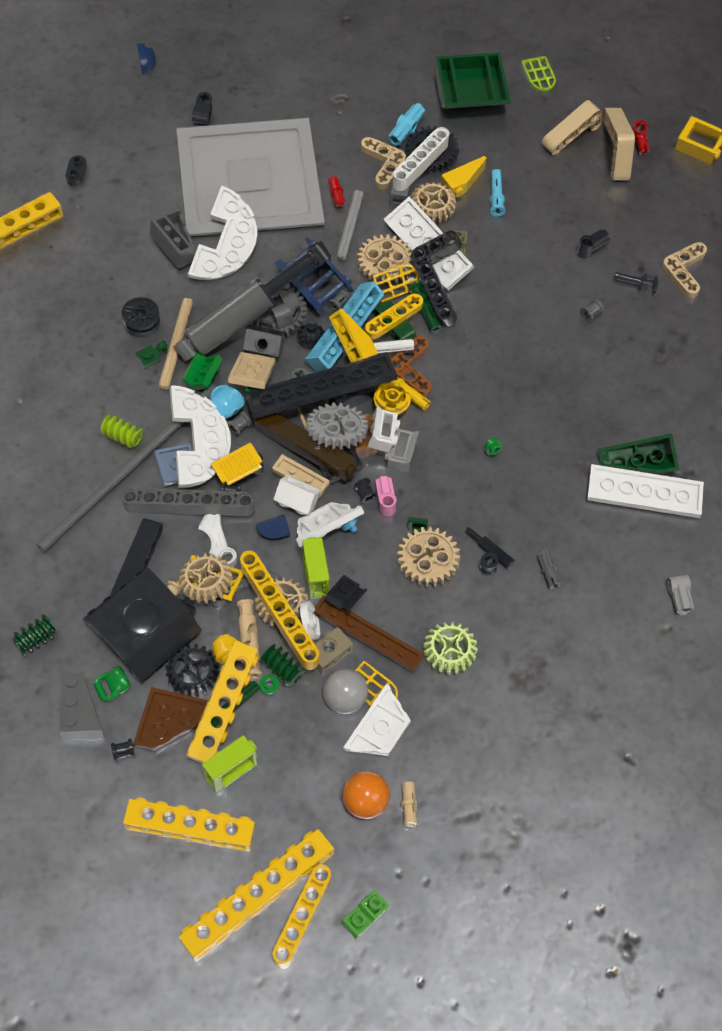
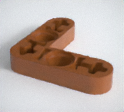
(405, 366)

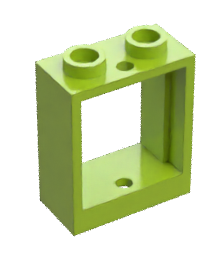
(315, 567)
(230, 763)

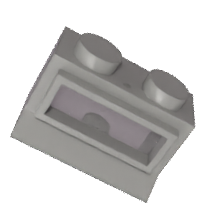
(401, 454)

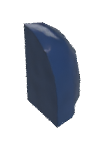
(146, 58)
(274, 528)

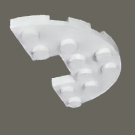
(235, 242)
(209, 436)

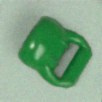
(116, 680)

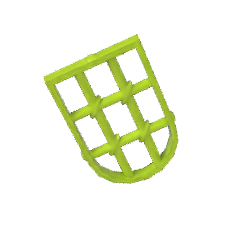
(537, 69)

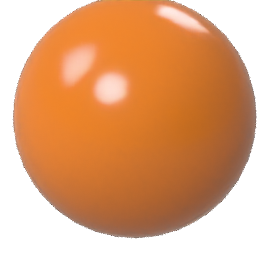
(366, 794)

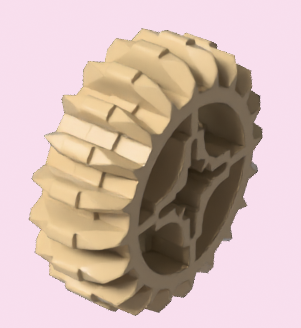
(432, 198)
(202, 573)
(295, 597)

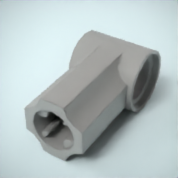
(680, 589)

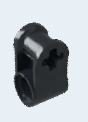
(203, 109)

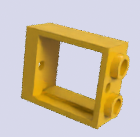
(698, 150)

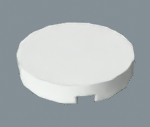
(309, 620)

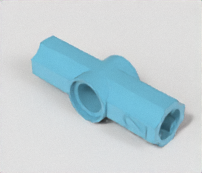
(406, 124)

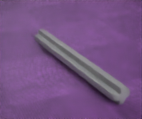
(349, 225)

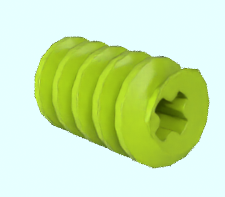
(121, 433)

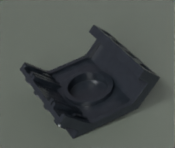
(143, 623)

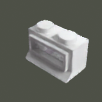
(383, 430)

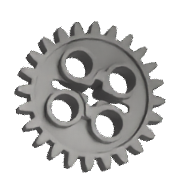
(337, 425)

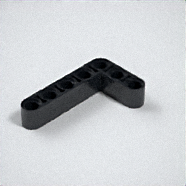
(431, 278)

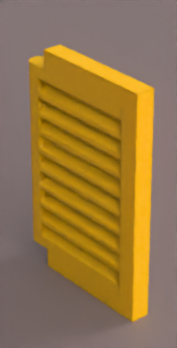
(237, 464)

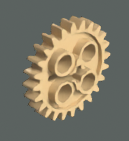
(383, 255)
(428, 556)

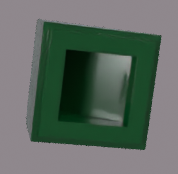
(417, 523)

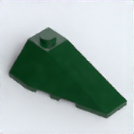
(644, 455)

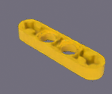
(394, 316)

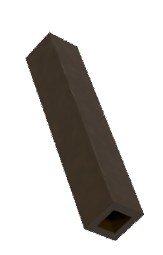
(299, 441)

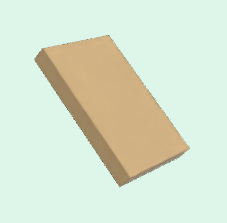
(252, 370)

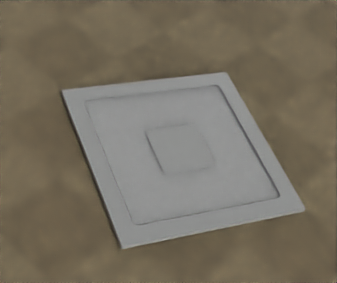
(261, 162)

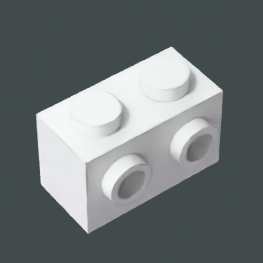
(296, 495)

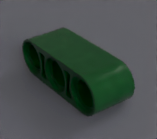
(400, 332)

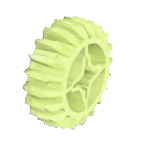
(440, 636)

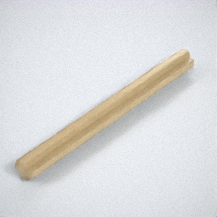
(177, 336)

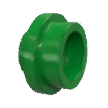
(493, 446)
(269, 689)

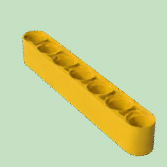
(280, 618)

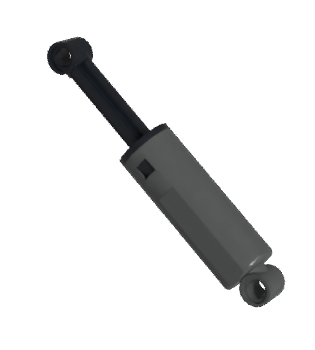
(244, 306)

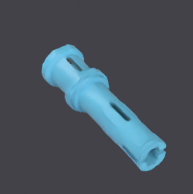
(497, 198)

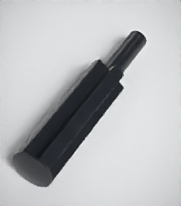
(489, 546)

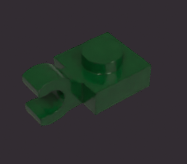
(150, 356)

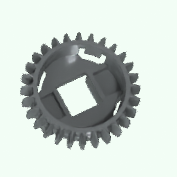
(282, 315)

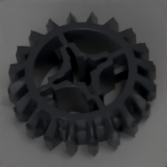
(179, 680)

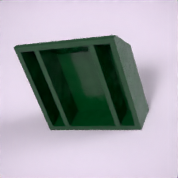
(471, 80)

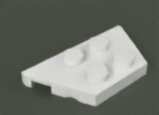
(325, 520)
(380, 726)

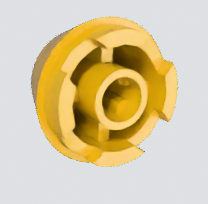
(392, 397)

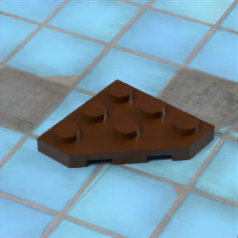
(167, 718)

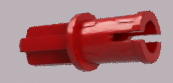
(336, 191)

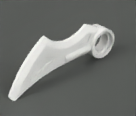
(212, 527)

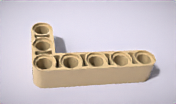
(623, 141)

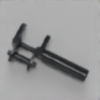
(640, 281)

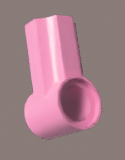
(386, 496)

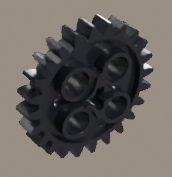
(446, 158)

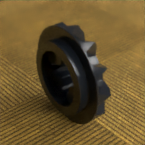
(309, 341)

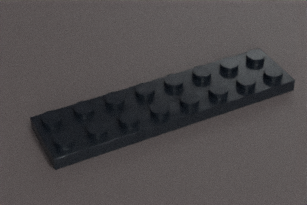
(321, 385)

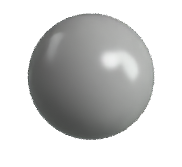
(345, 691)

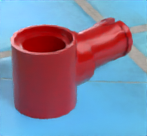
(641, 136)

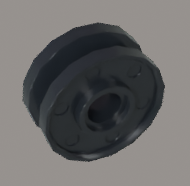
(140, 316)

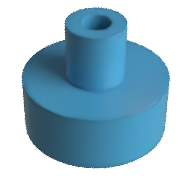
(350, 525)

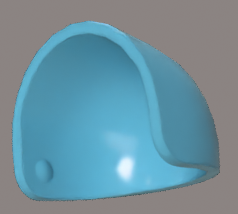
(227, 400)

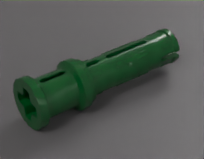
(418, 288)

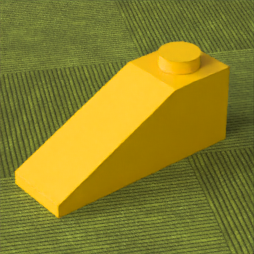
(464, 176)
(353, 338)

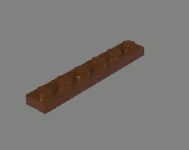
(369, 635)

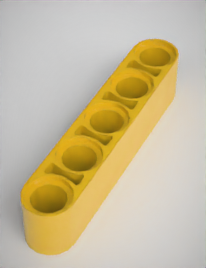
(297, 925)

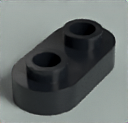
(76, 170)

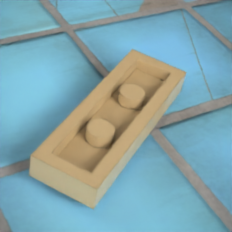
(287, 466)

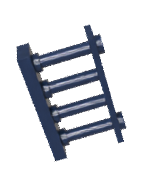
(308, 291)

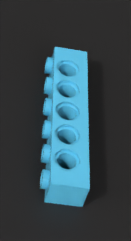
(358, 308)

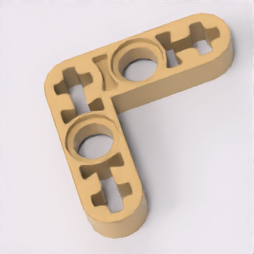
(373, 149)
(679, 268)

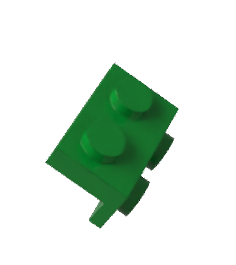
(201, 371)

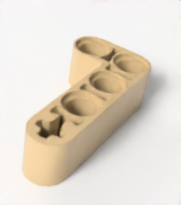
(584, 117)

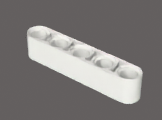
(420, 159)

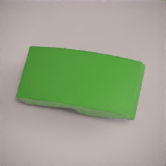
(365, 914)

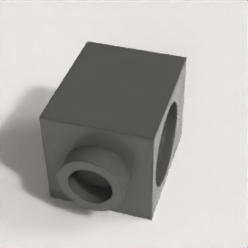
(398, 197)

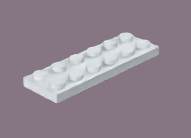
(416, 229)
(645, 491)

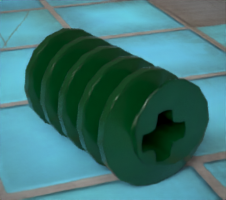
(33, 634)
(281, 666)

